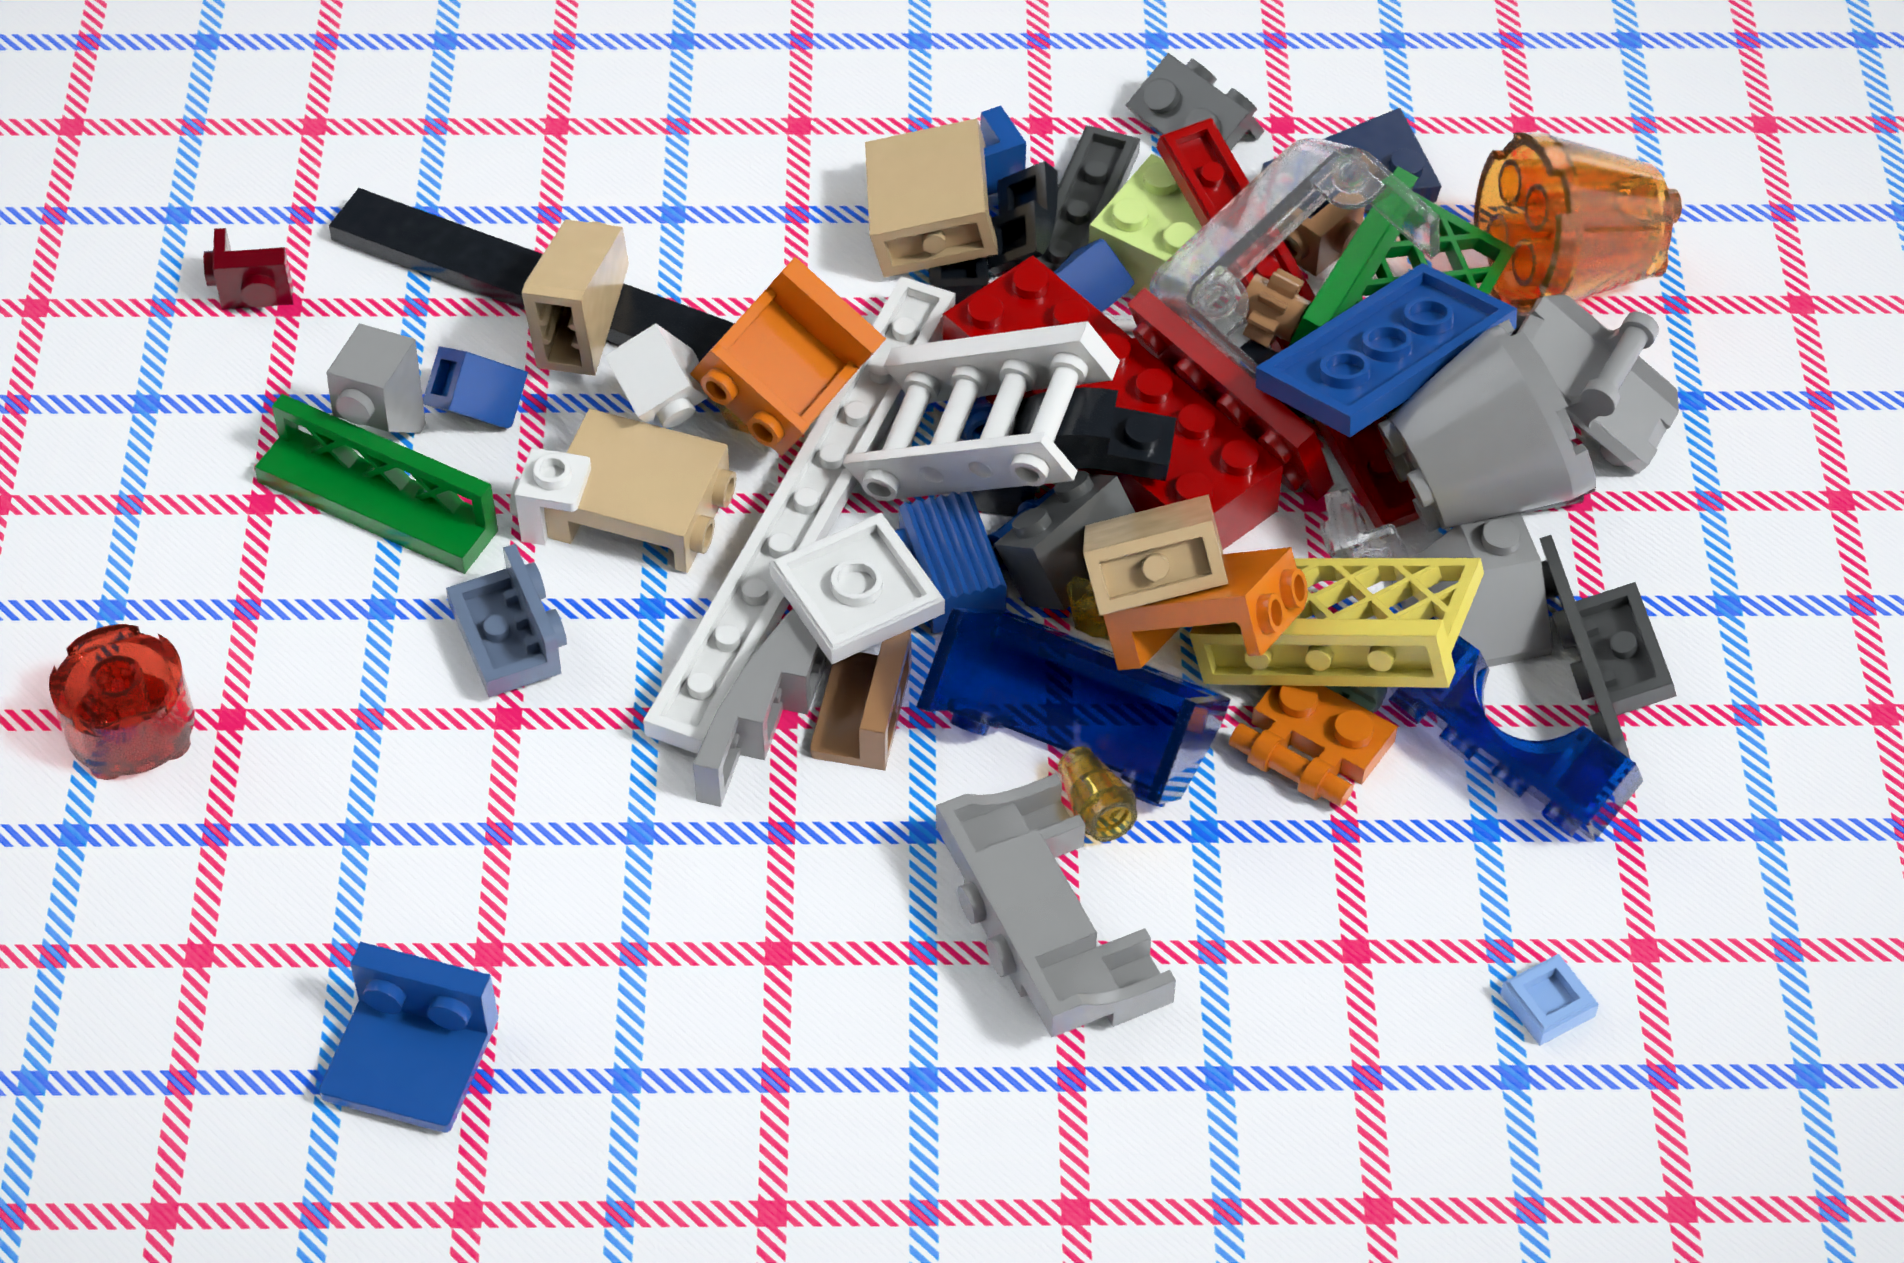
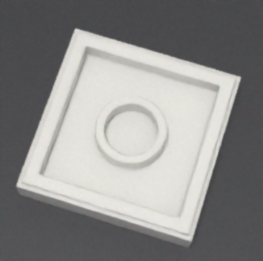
(857, 588)

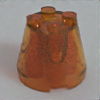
(1574, 217)

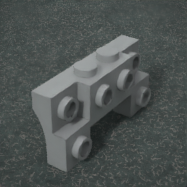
(1033, 916)

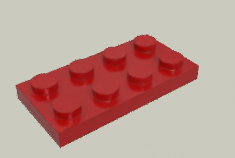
(1232, 393)

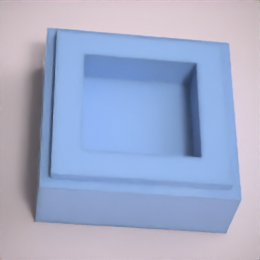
(1549, 999)

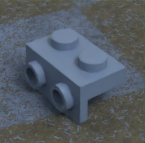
(508, 626)

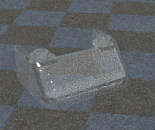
(1206, 272)

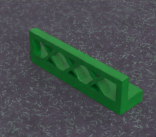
(375, 489)

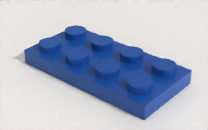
(1381, 349)

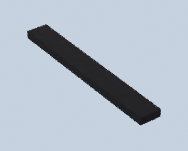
(498, 267)

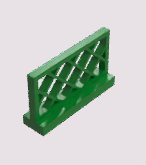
(1376, 241)

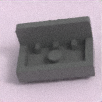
(1185, 94)

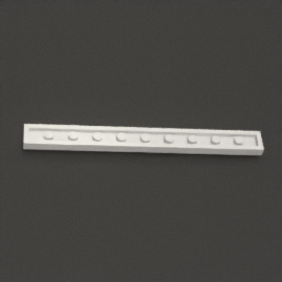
(797, 515)

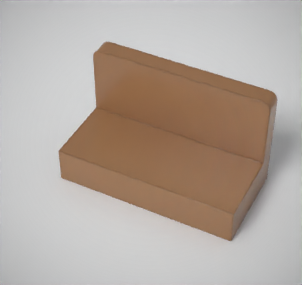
(863, 705)

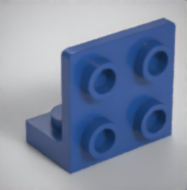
(411, 1038)

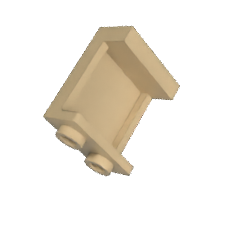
(929, 198)
(648, 485)
(1154, 555)

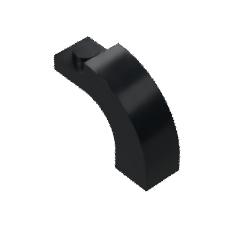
(1092, 437)

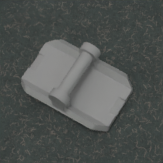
(1604, 378)

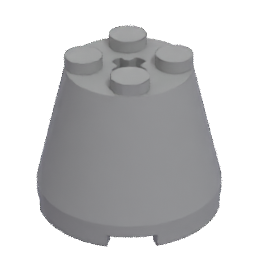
(1487, 436)

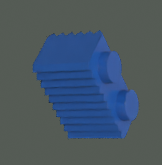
(953, 552)

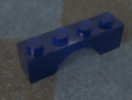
(1574, 775)

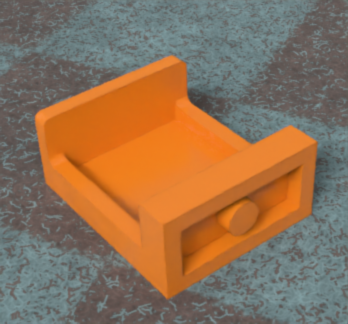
(787, 357)
(1261, 597)

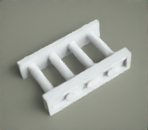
(974, 368)

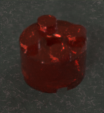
(122, 701)

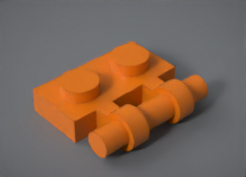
(1322, 725)

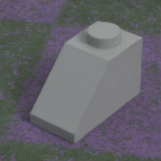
(377, 381)

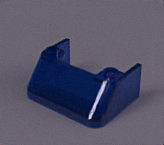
(1071, 695)

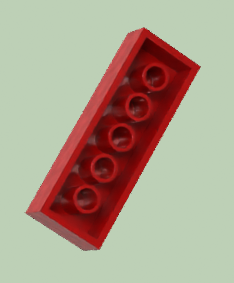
(1207, 447)

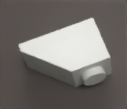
(657, 377)

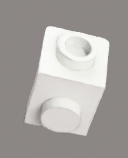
(547, 481)

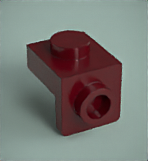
(247, 276)

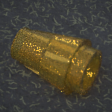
(1097, 795)

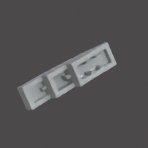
(775, 679)

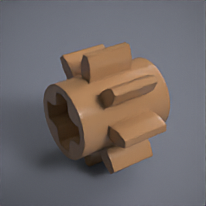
(1274, 307)

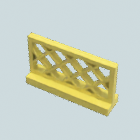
(1347, 645)

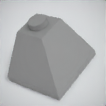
(1510, 605)

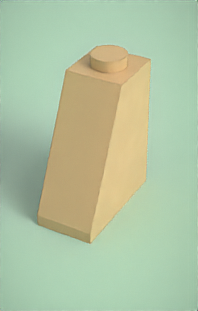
(575, 295)

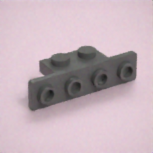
(1616, 648)

